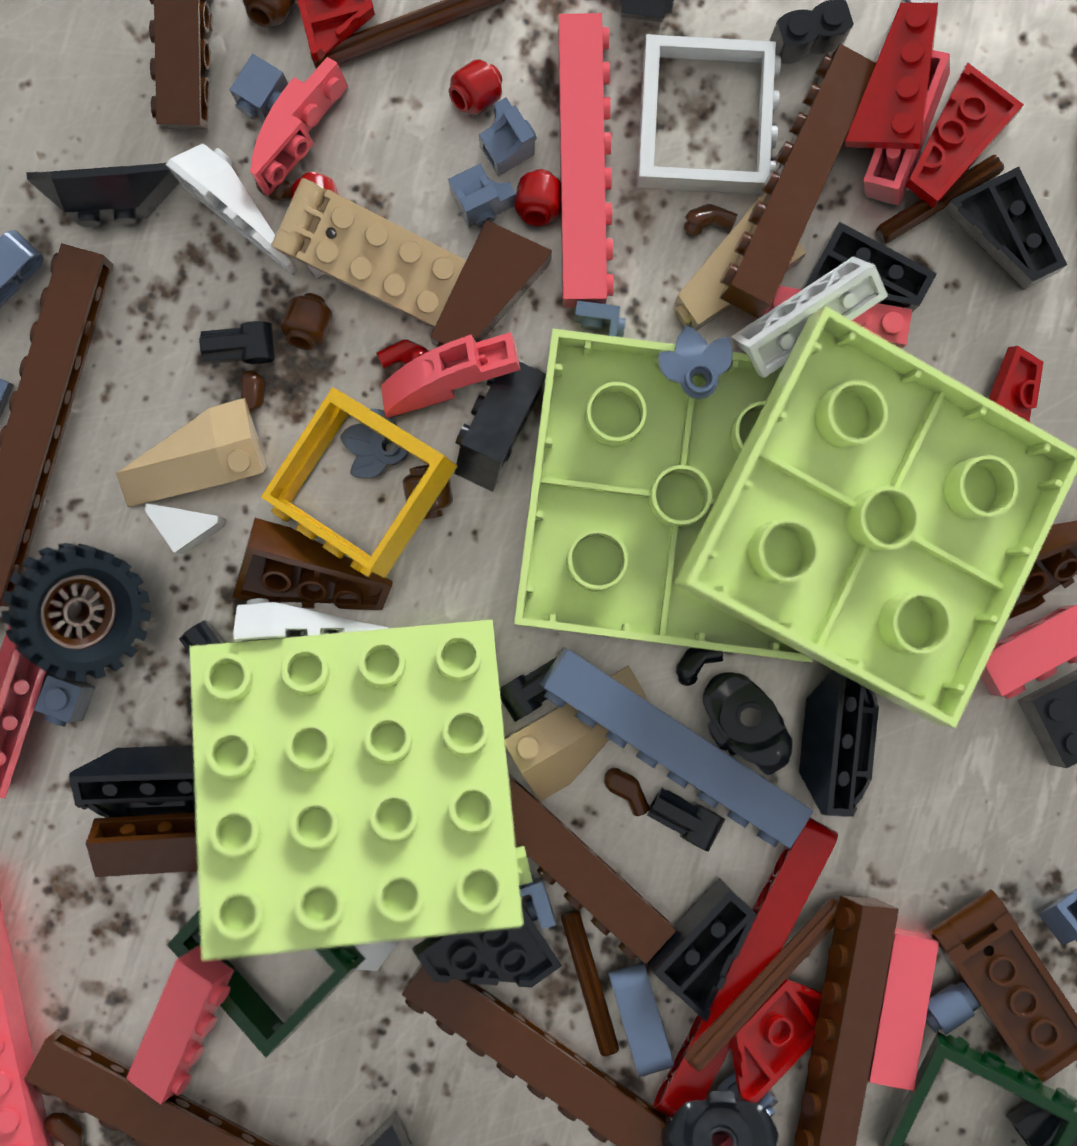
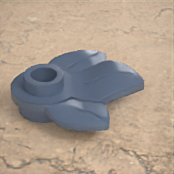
(695, 358)
(370, 450)

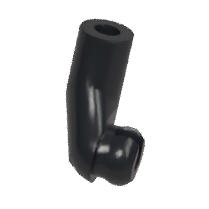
(693, 661)

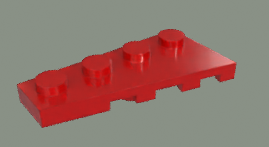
(897, 91)
(965, 129)
(1018, 382)

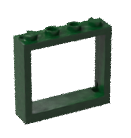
(250, 1010)
(992, 1069)

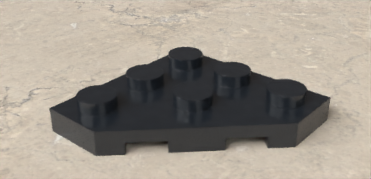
(490, 956)

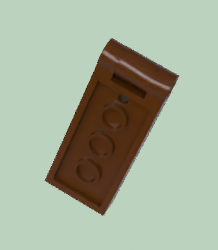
(1010, 985)

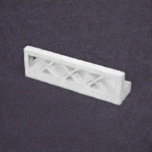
(846, 290)

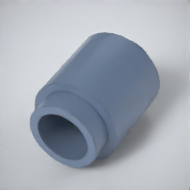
(951, 1008)

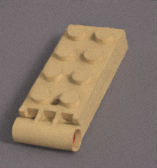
(368, 252)

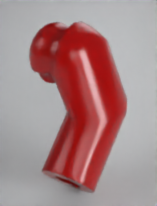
(401, 351)

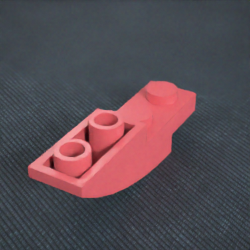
(285, 132)
(446, 368)

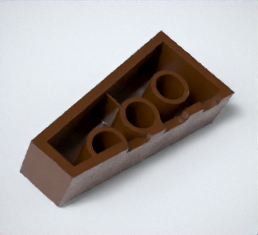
(180, 63)

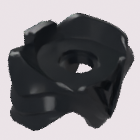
(764, 745)
(717, 1115)

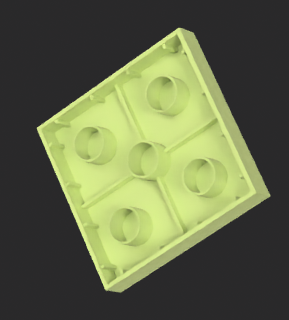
(625, 491)
(881, 518)
(351, 790)

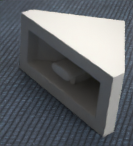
(183, 528)

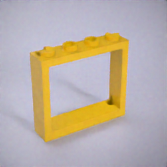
(308, 452)

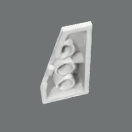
(216, 185)
(274, 620)

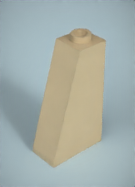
(699, 299)

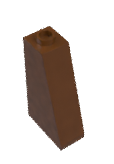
(490, 283)

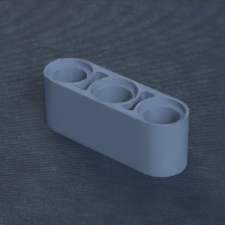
(17, 263)
(641, 1019)

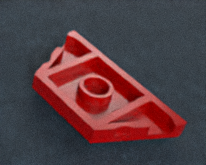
(332, 21)
(774, 1038)

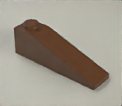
(1052, 567)
(293, 568)

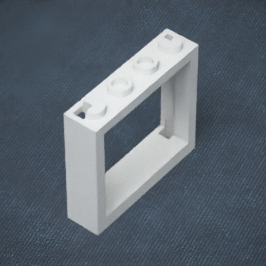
(707, 49)

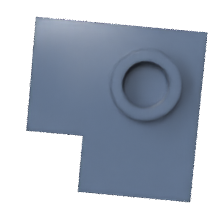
(508, 139)
(479, 196)

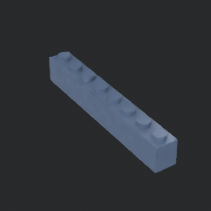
(676, 748)

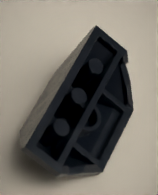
(107, 192)
(838, 744)
(137, 782)

